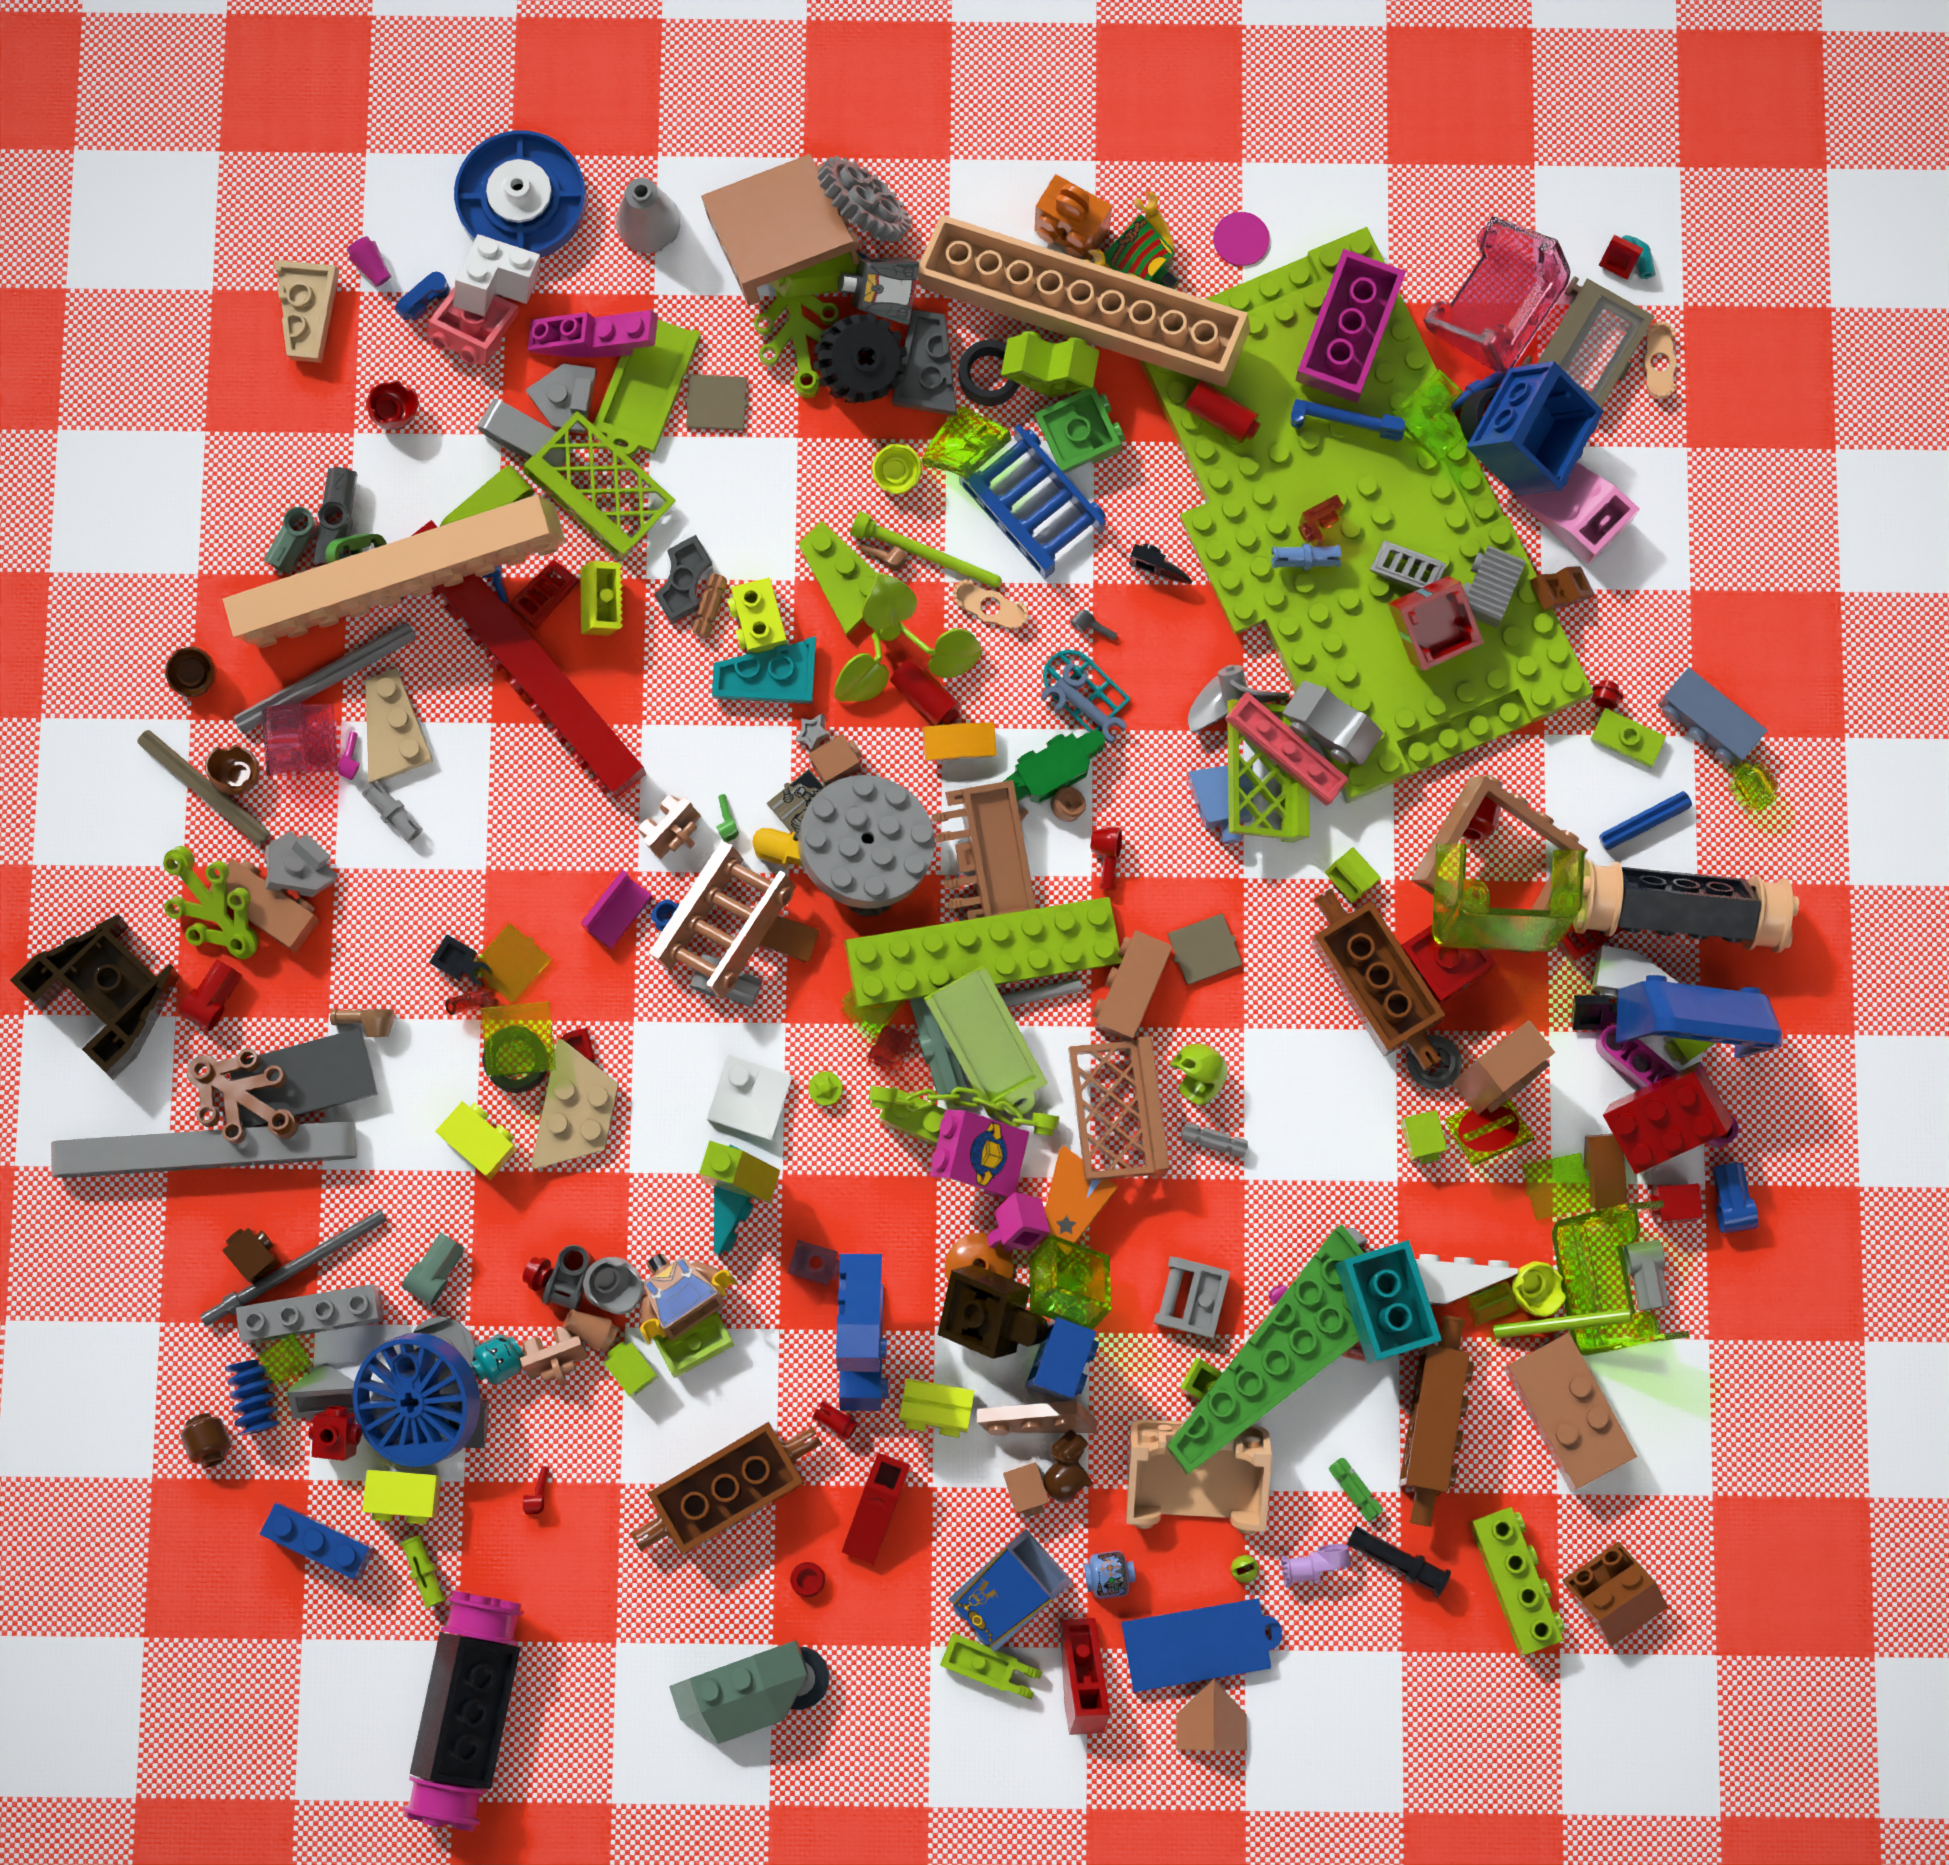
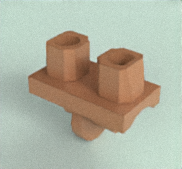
(673, 828)
(553, 1360)

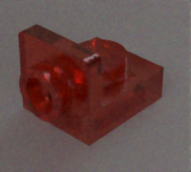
(1321, 515)

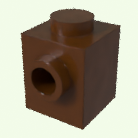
(251, 1253)

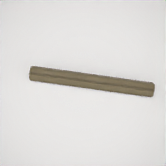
(203, 787)

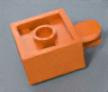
(1075, 211)

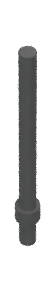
(280, 1275)

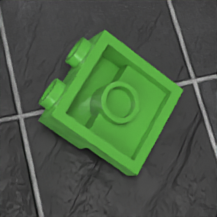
(1080, 430)

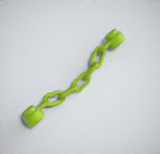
(884, 1097)

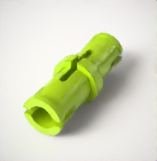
(423, 1571)

